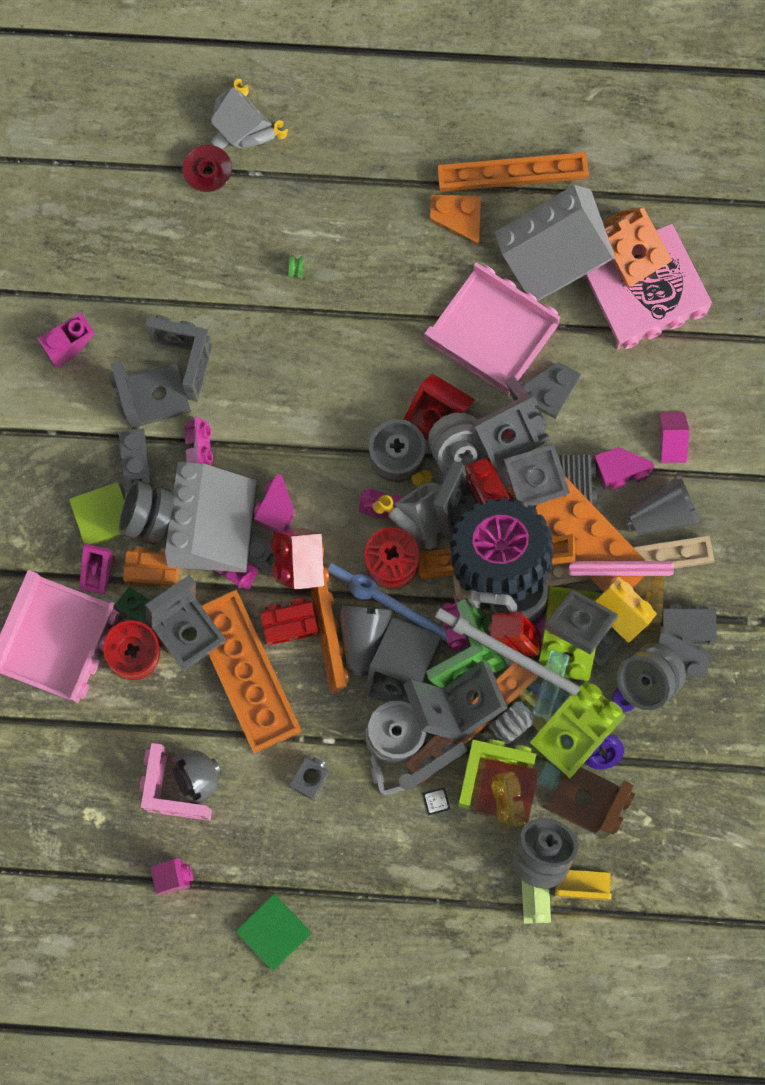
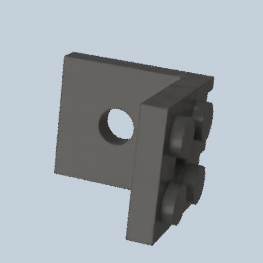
(188, 337)
(137, 391)
(520, 417)
(452, 498)
(177, 611)
(450, 710)

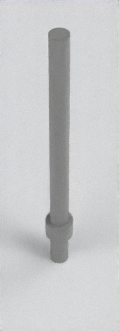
(461, 625)

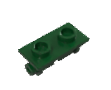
(133, 605)

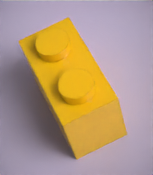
(632, 610)

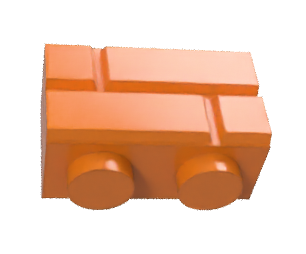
(149, 568)

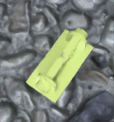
(535, 904)

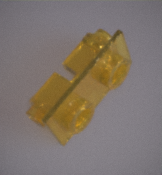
(504, 788)

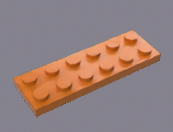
(592, 533)
(249, 676)

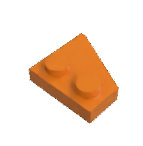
(457, 214)

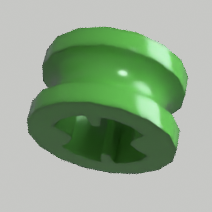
(296, 266)

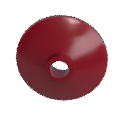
(206, 158)

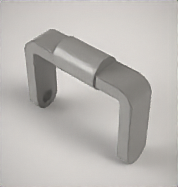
(477, 597)
(379, 779)

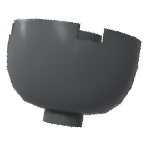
(196, 775)

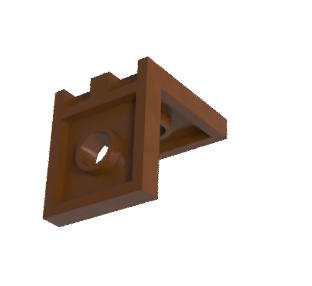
(605, 803)

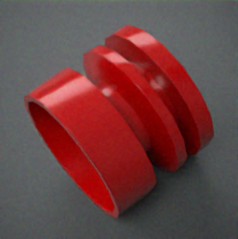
(399, 570)
(134, 635)

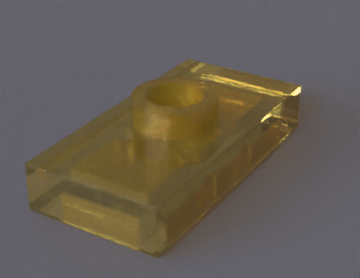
(655, 599)

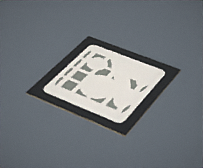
(436, 801)

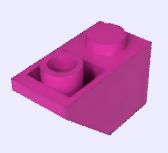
(67, 339)
(621, 466)
(276, 509)
(171, 876)

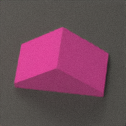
(673, 437)
(96, 568)

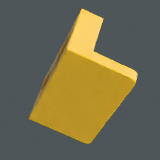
(585, 885)

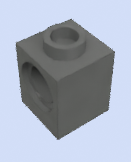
(310, 790)

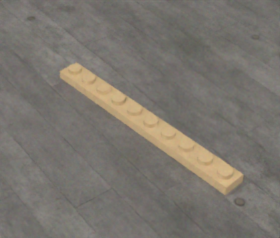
(681, 552)

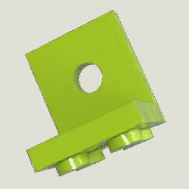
(578, 665)
(586, 719)
(495, 751)

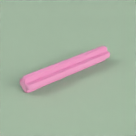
(621, 568)

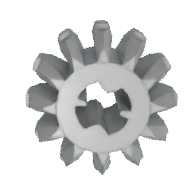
(511, 722)

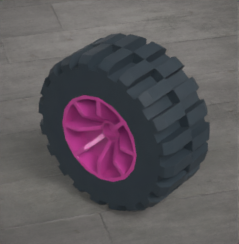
(501, 548)

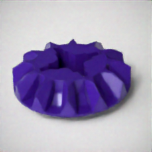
(614, 754)

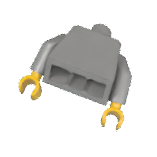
(241, 121)
(416, 510)

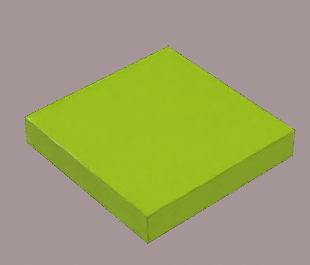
(98, 513)

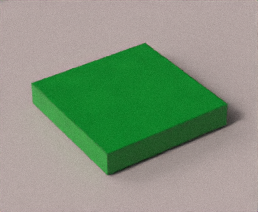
(273, 932)

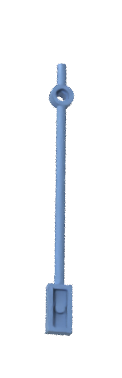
(365, 588)

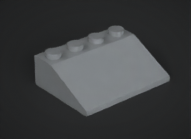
(556, 242)
(210, 519)

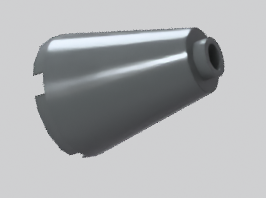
(664, 509)
(362, 634)

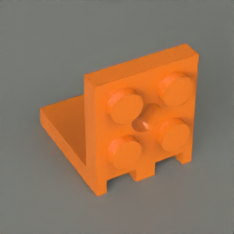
(626, 230)

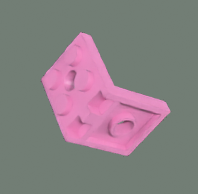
(152, 785)

